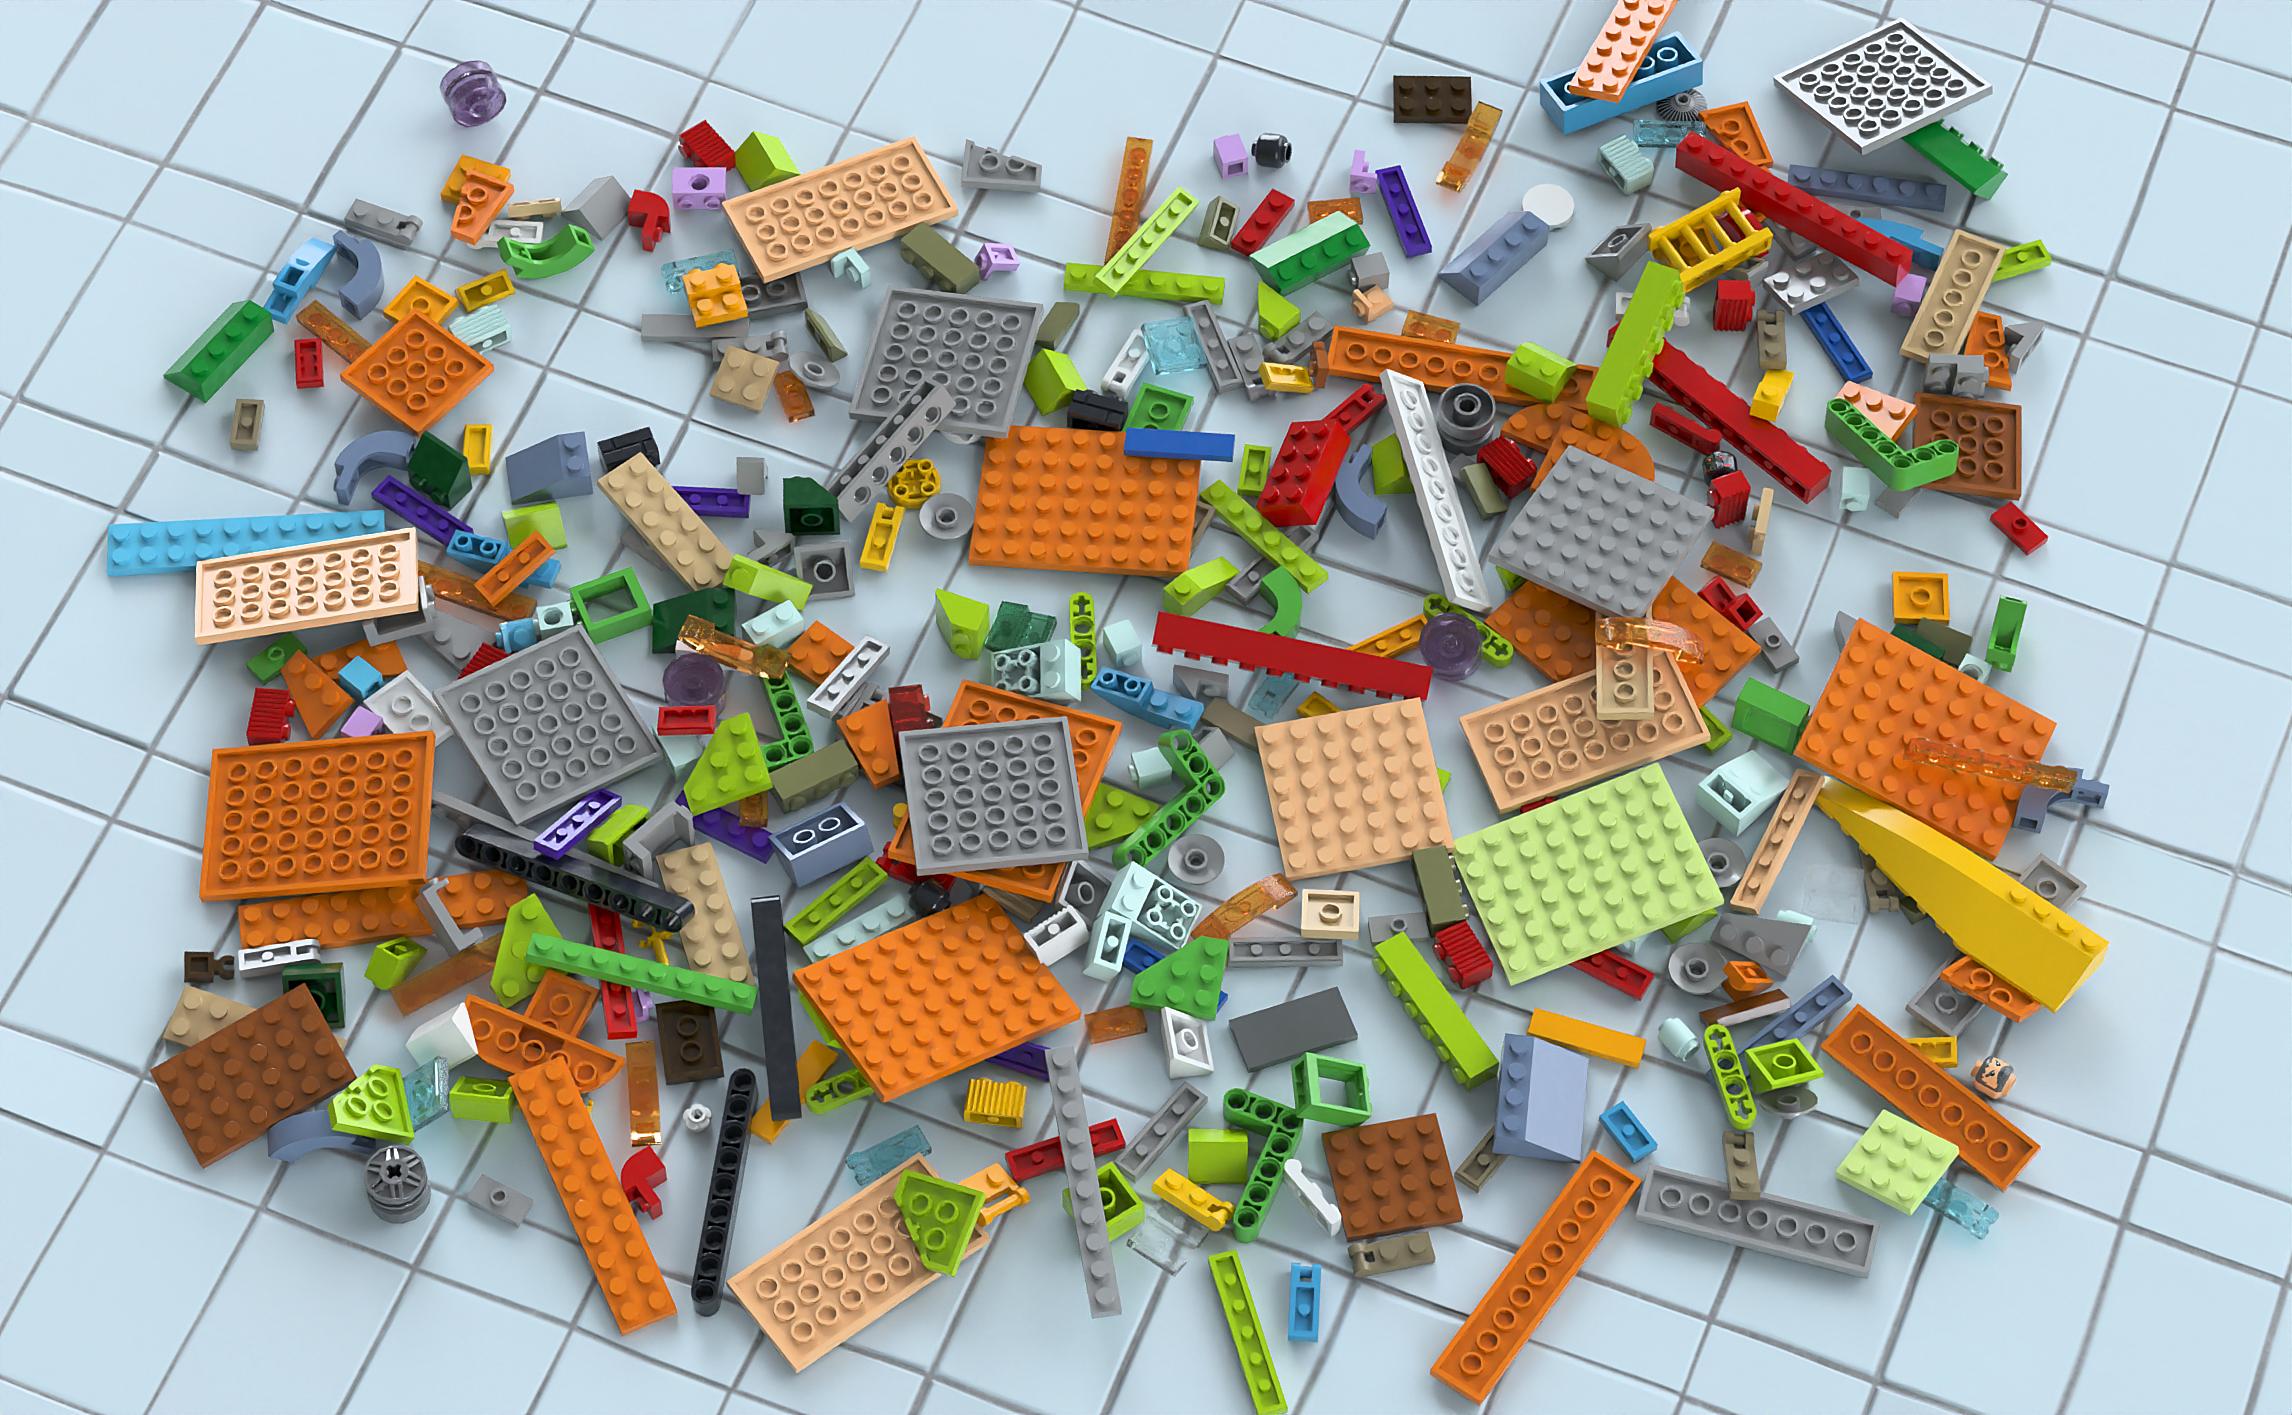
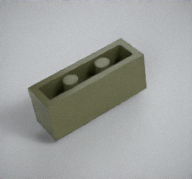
(939, 260)
(814, 776)
(1438, 888)

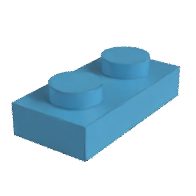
(1628, 1132)

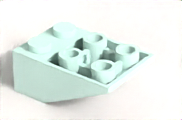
(1040, 671)
(1741, 791)
(1155, 907)

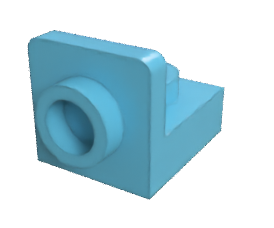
(516, 635)

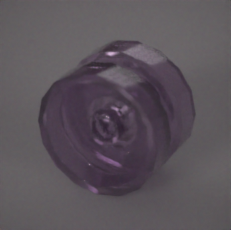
(473, 93)
(1436, 643)
(694, 682)

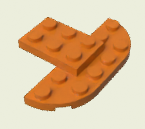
(1555, 427)
(544, 1032)

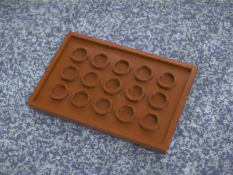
(253, 1075)

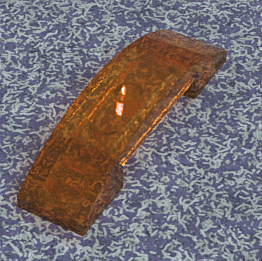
(1471, 148)
(1649, 633)
(733, 652)
(1245, 907)
(643, 1093)

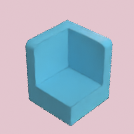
(360, 679)

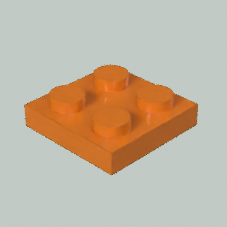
(818, 653)

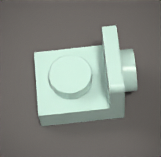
(853, 265)

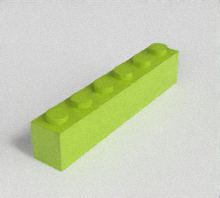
(1435, 1011)

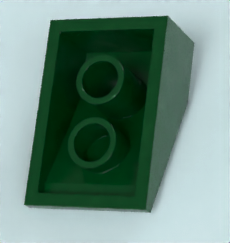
(710, 604)

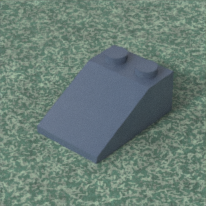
(550, 470)

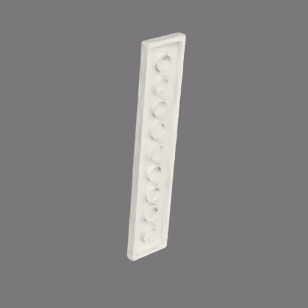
(1435, 492)

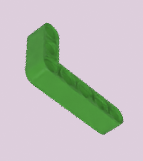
(1884, 457)
(785, 720)
(1176, 808)
(1269, 1161)

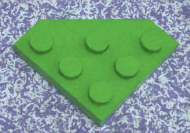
(1184, 980)

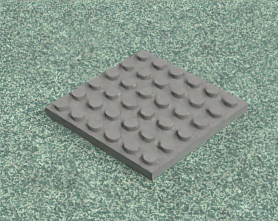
(1882, 86)
(960, 340)
(1601, 535)
(548, 725)
(992, 796)

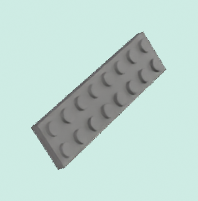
(1950, 1009)
(1767, 1225)

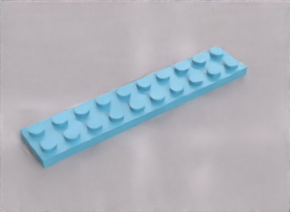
(180, 544)

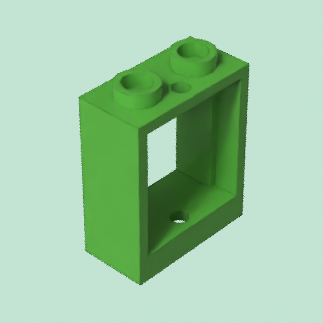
(617, 625)
(1770, 716)
(1307, 1090)

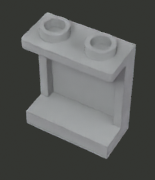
(403, 625)
(656, 836)
(441, 920)

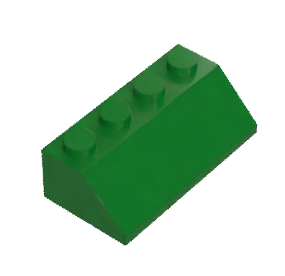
(1958, 158)
(1310, 253)
(221, 349)

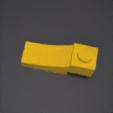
(1771, 394)

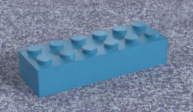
(1666, 71)

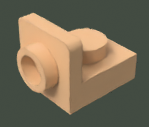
(1371, 303)

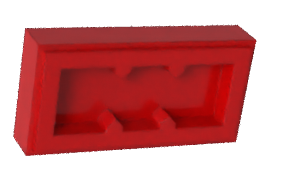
(309, 363)
(2019, 528)
(686, 720)

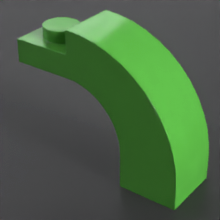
(547, 258)
(1285, 597)
(2005, 633)

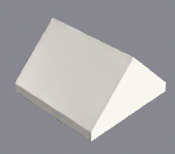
(444, 1036)
(1185, 1044)

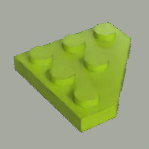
(728, 768)
(1115, 816)
(513, 976)
(374, 1107)
(938, 1218)

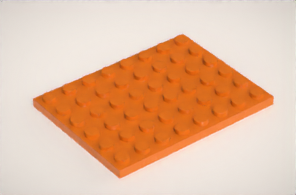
(1083, 505)
(1560, 635)
(1895, 692)
(1092, 746)
(318, 816)
(935, 996)

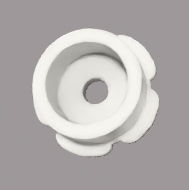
(700, 1124)

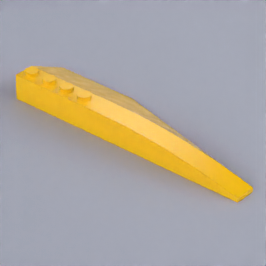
(1971, 900)

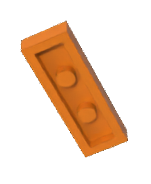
(514, 568)

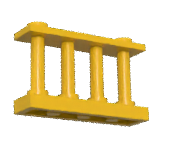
(1710, 265)

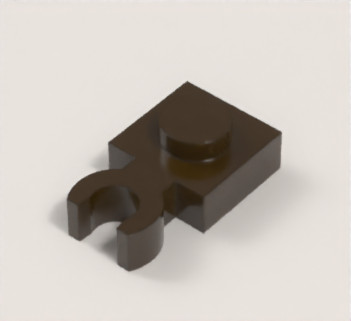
(201, 967)

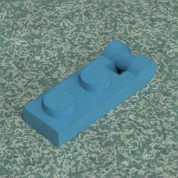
(1304, 1303)

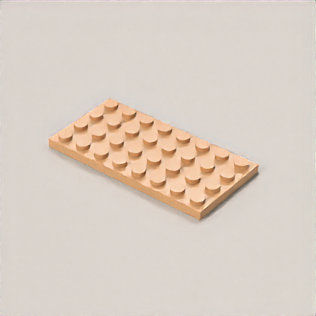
(839, 209)
(306, 586)
(1556, 744)
(839, 1272)

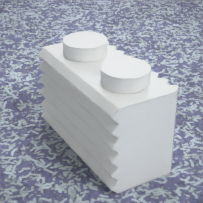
(1057, 936)

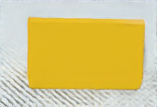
(485, 290)

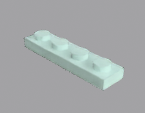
(864, 928)

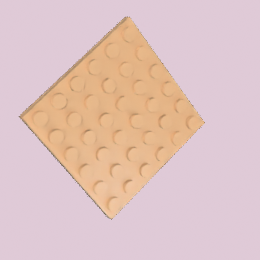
(1353, 789)

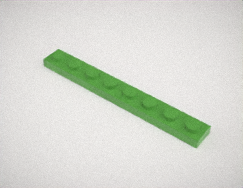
(642, 974)

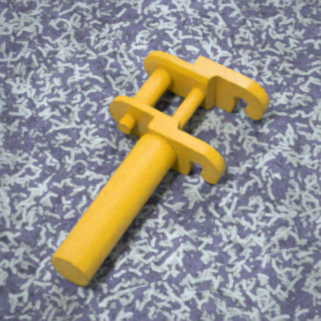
(655, 941)

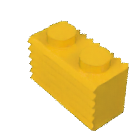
(995, 1103)

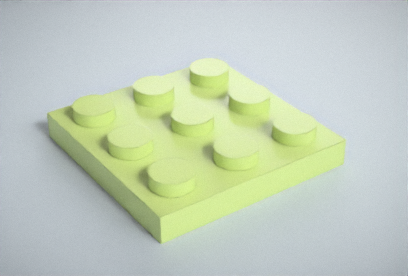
(1897, 1162)

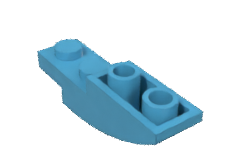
(1924, 253)
(298, 276)
(484, 553)
(1145, 702)

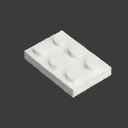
(408, 708)

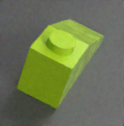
(766, 582)
(1197, 586)

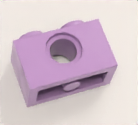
(699, 188)

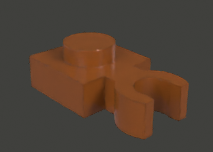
(1318, 366)

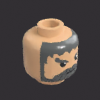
(1993, 1077)

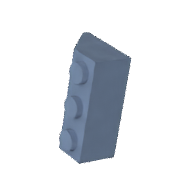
(821, 844)

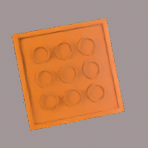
(417, 372)

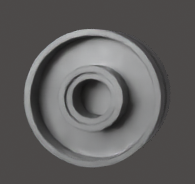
(1465, 418)

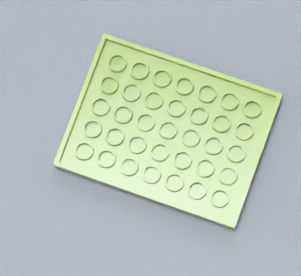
(1585, 873)

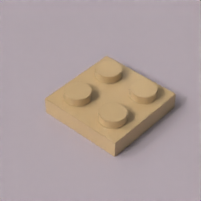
(744, 379)
(1330, 914)

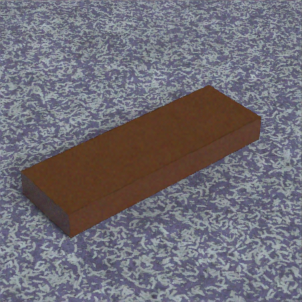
(1746, 1009)

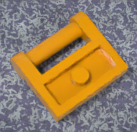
(995, 1183)

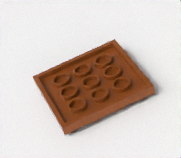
(1987, 442)
(1391, 1177)

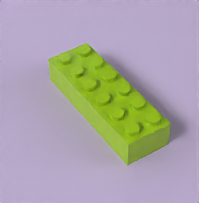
(1635, 345)

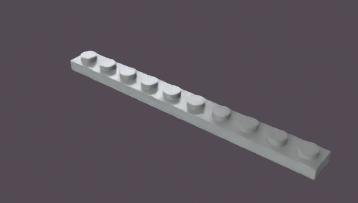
(465, 815)
(1083, 1183)

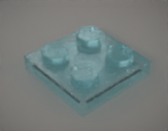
(1174, 345)
(427, 1092)

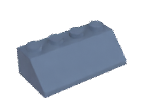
(1496, 255)

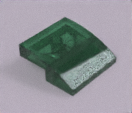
(1018, 628)

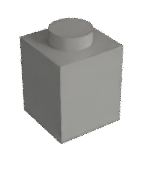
(1368, 272)

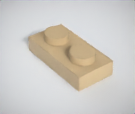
(545, 207)

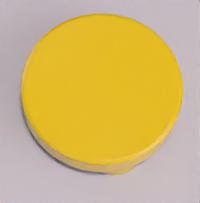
(914, 484)

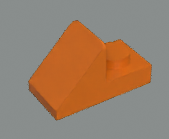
(1745, 979)

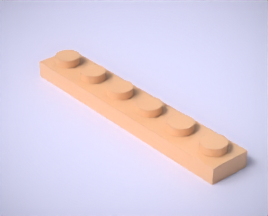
(1777, 842)

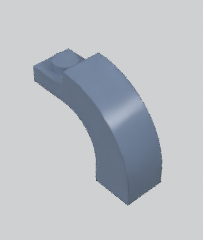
(367, 286)
(368, 453)
(1354, 506)
(2037, 800)
(311, 1131)

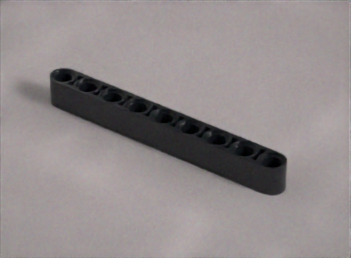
(575, 878)
(776, 1008)
(724, 1204)

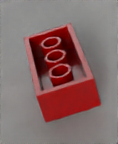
(1303, 473)

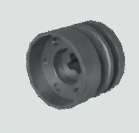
(397, 1184)

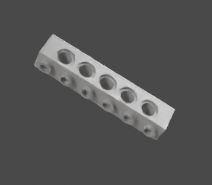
(890, 447)

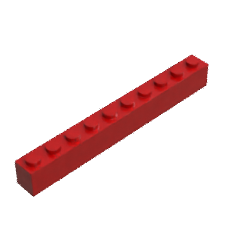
(1794, 209)
(1729, 414)
(1290, 656)

